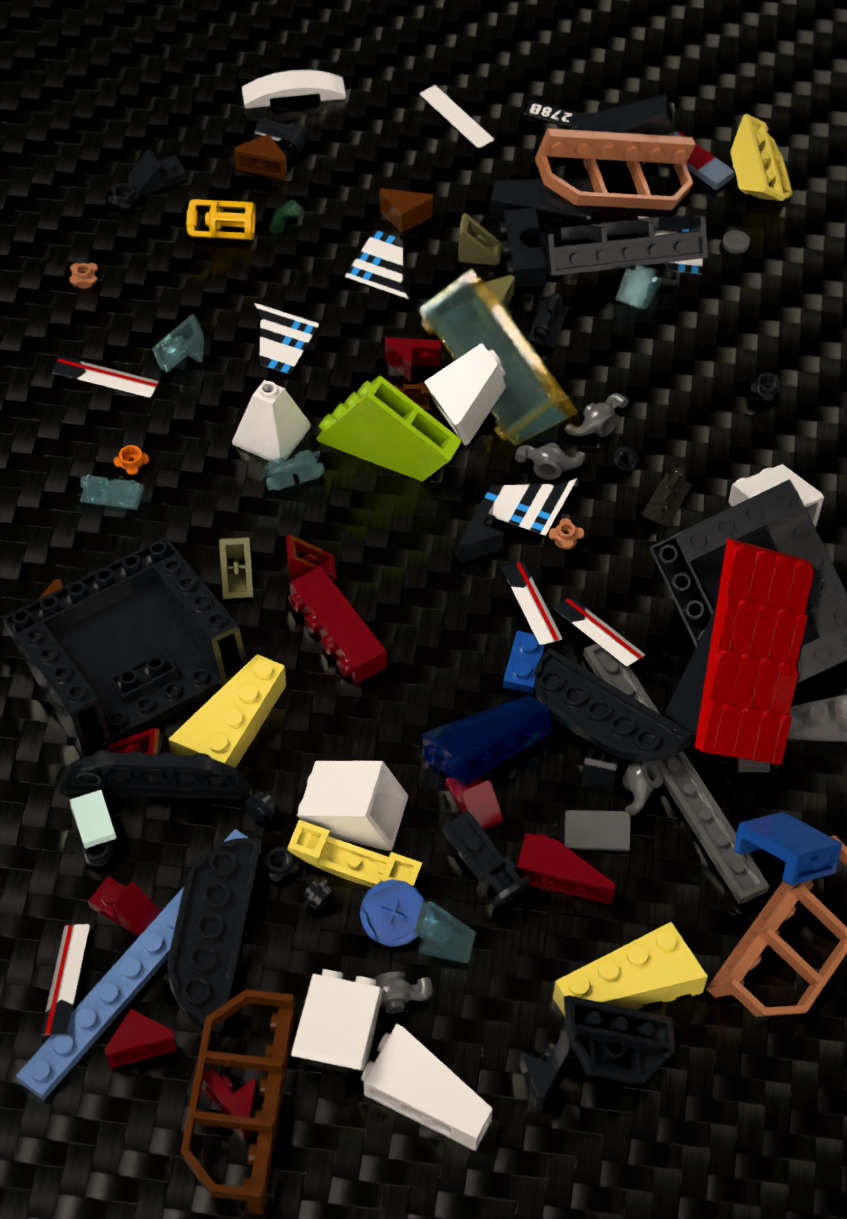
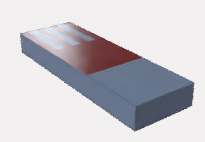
(707, 166)

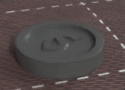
(736, 241)

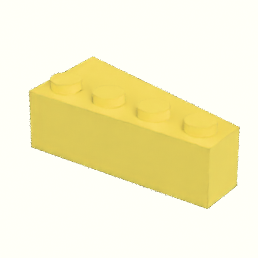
(233, 715)
(637, 974)

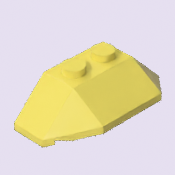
(759, 162)

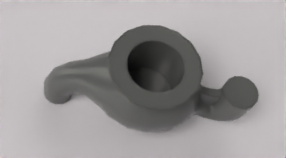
(599, 417)
(549, 460)
(641, 779)
(399, 991)

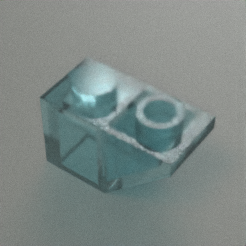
(638, 286)

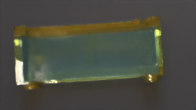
(473, 315)

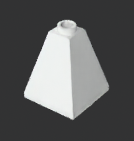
(271, 424)

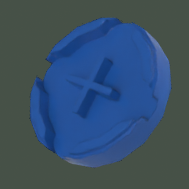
(391, 912)

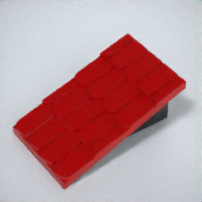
(745, 664)

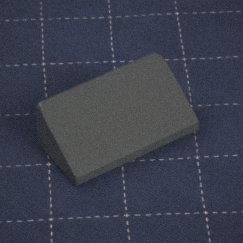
(597, 830)

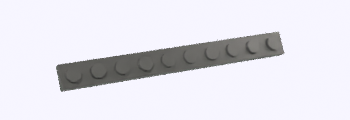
(689, 791)

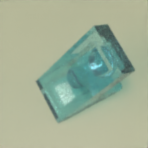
(181, 342)
(443, 934)

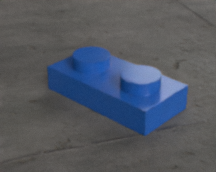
(522, 662)

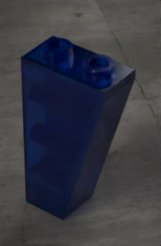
(487, 738)

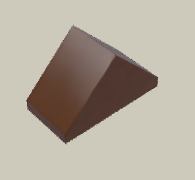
(261, 157)
(405, 208)

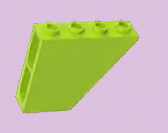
(389, 431)

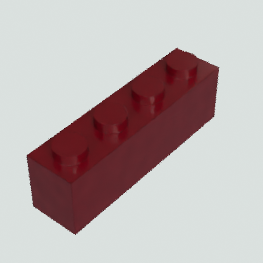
(337, 625)

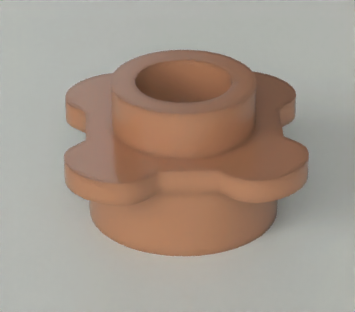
(83, 274)
(566, 541)

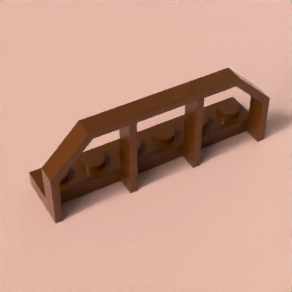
(271, 1089)

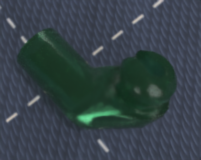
(280, 215)

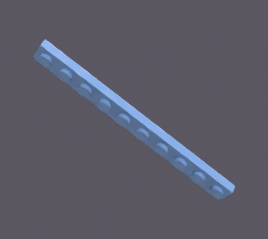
(104, 1002)

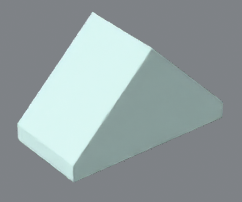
(92, 819)

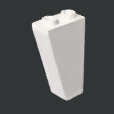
(425, 1090)

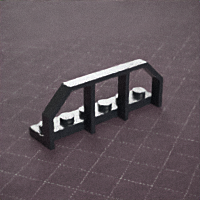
(625, 252)

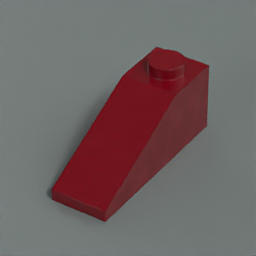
(561, 870)

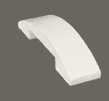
(293, 84)

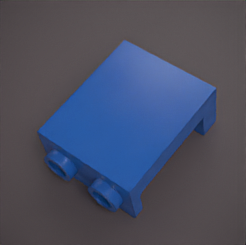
(803, 848)

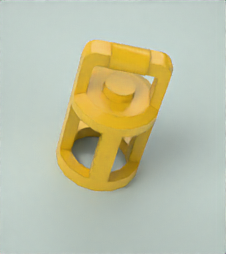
(217, 219)

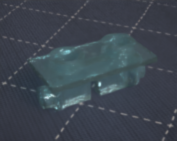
(282, 471)
(111, 493)

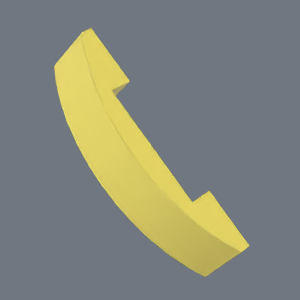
(347, 860)

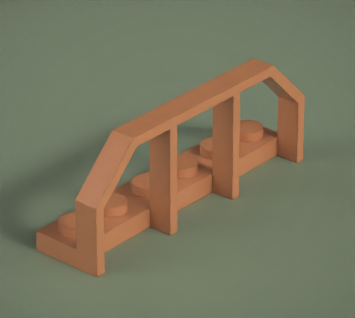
(621, 147)
(765, 932)

